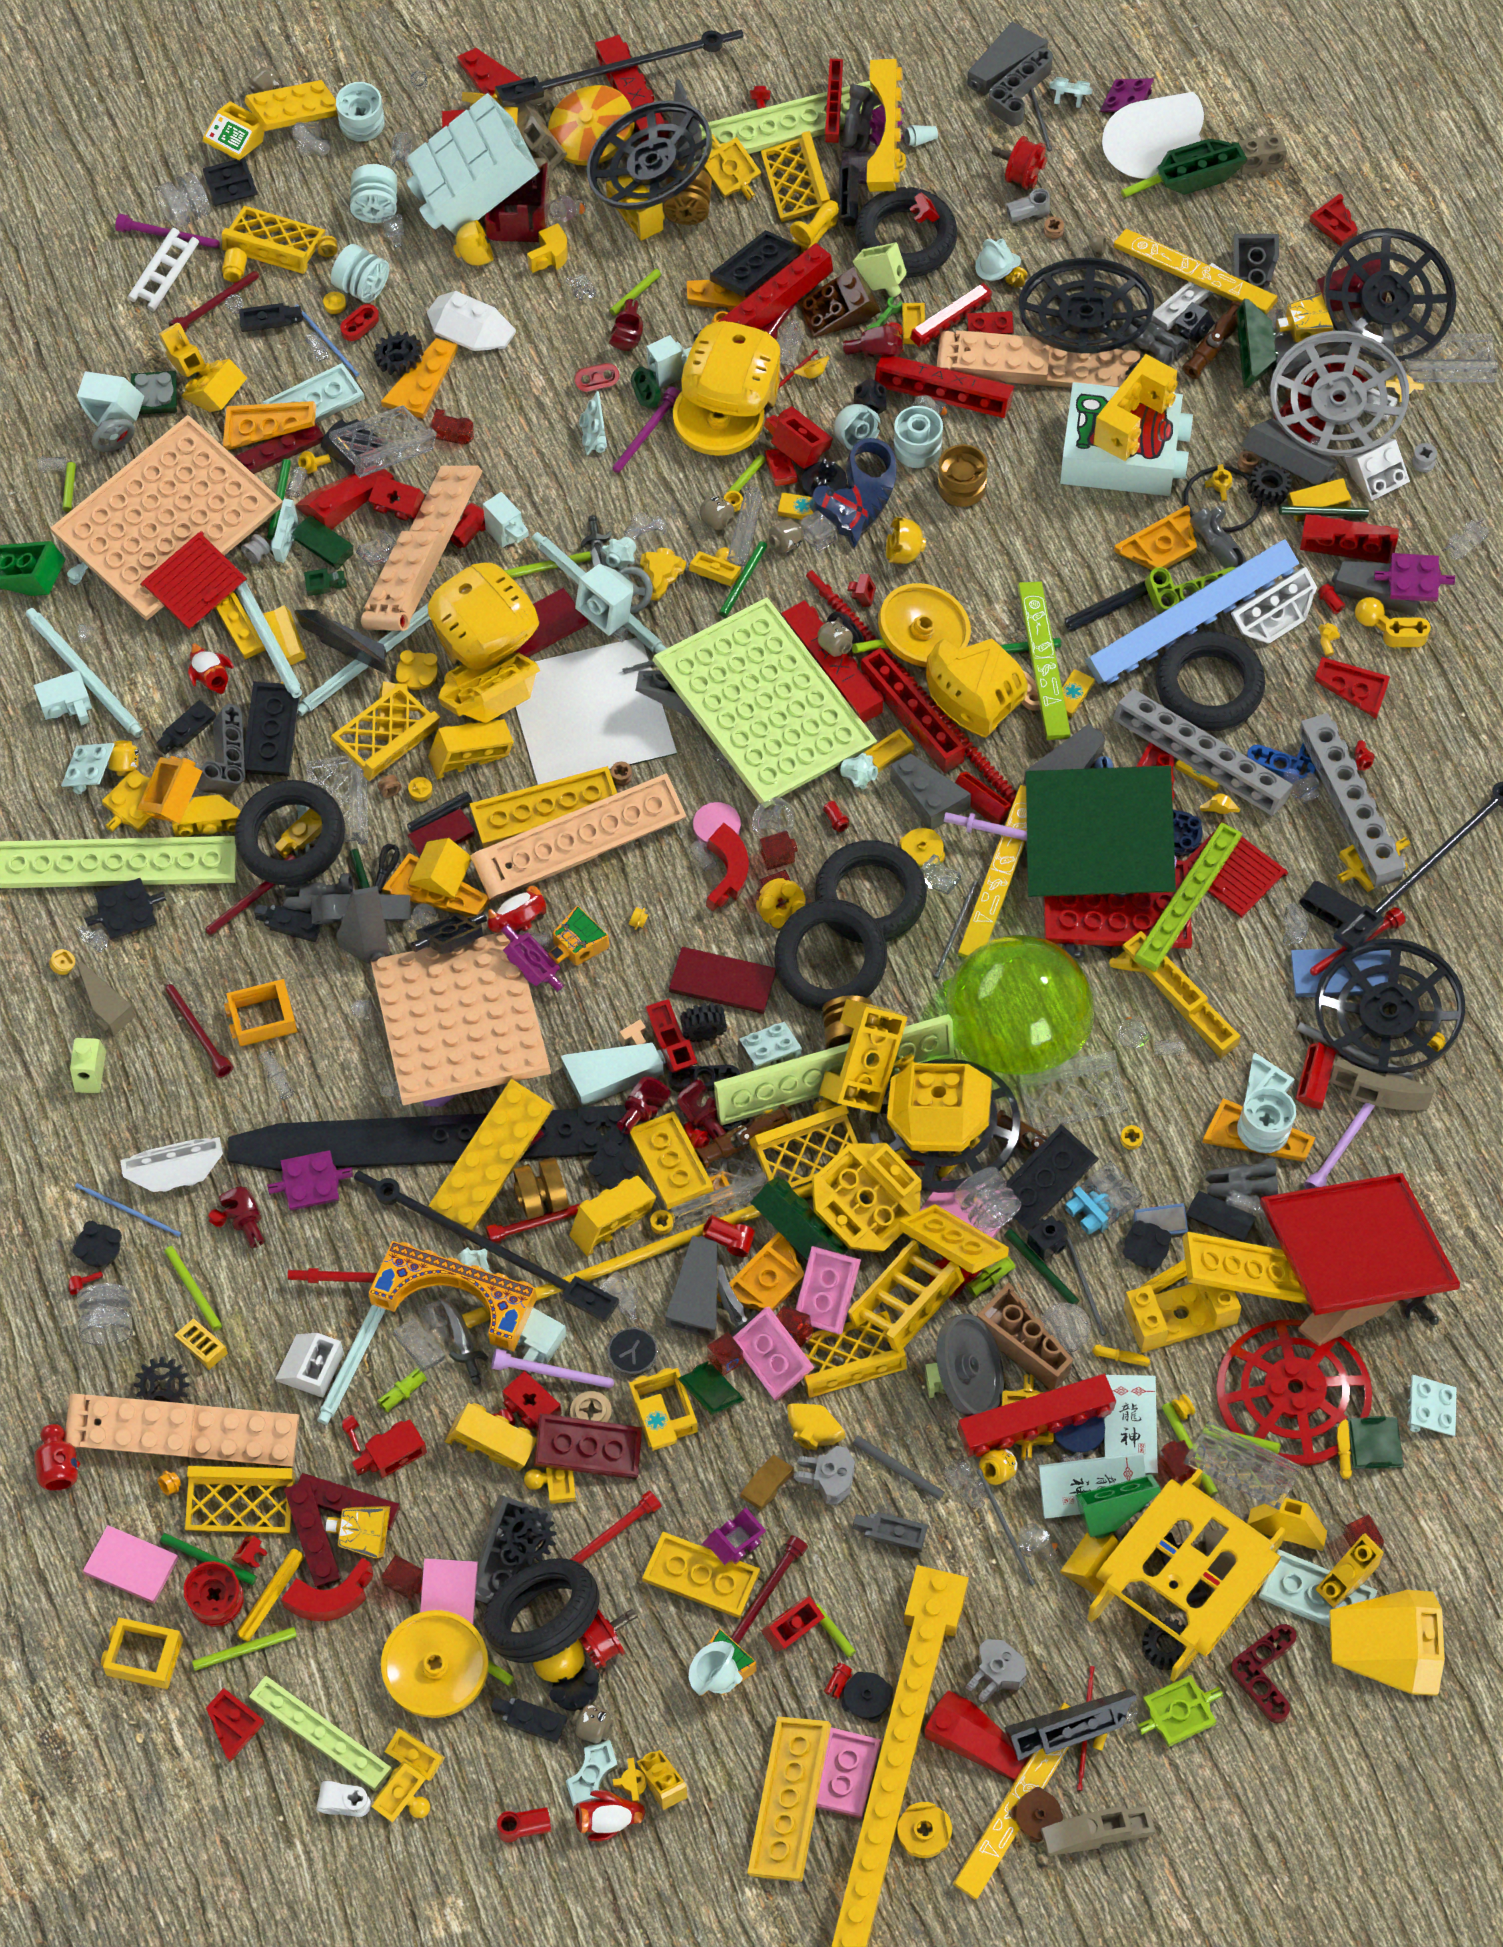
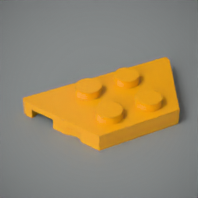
(1161, 542)
(768, 1276)

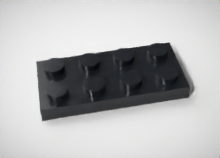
(755, 263)
(271, 730)
(1049, 1175)

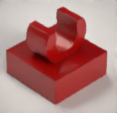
(925, 207)
(863, 590)
(247, 1550)

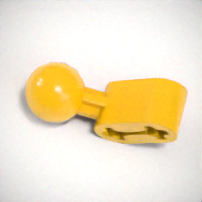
(1371, 613)

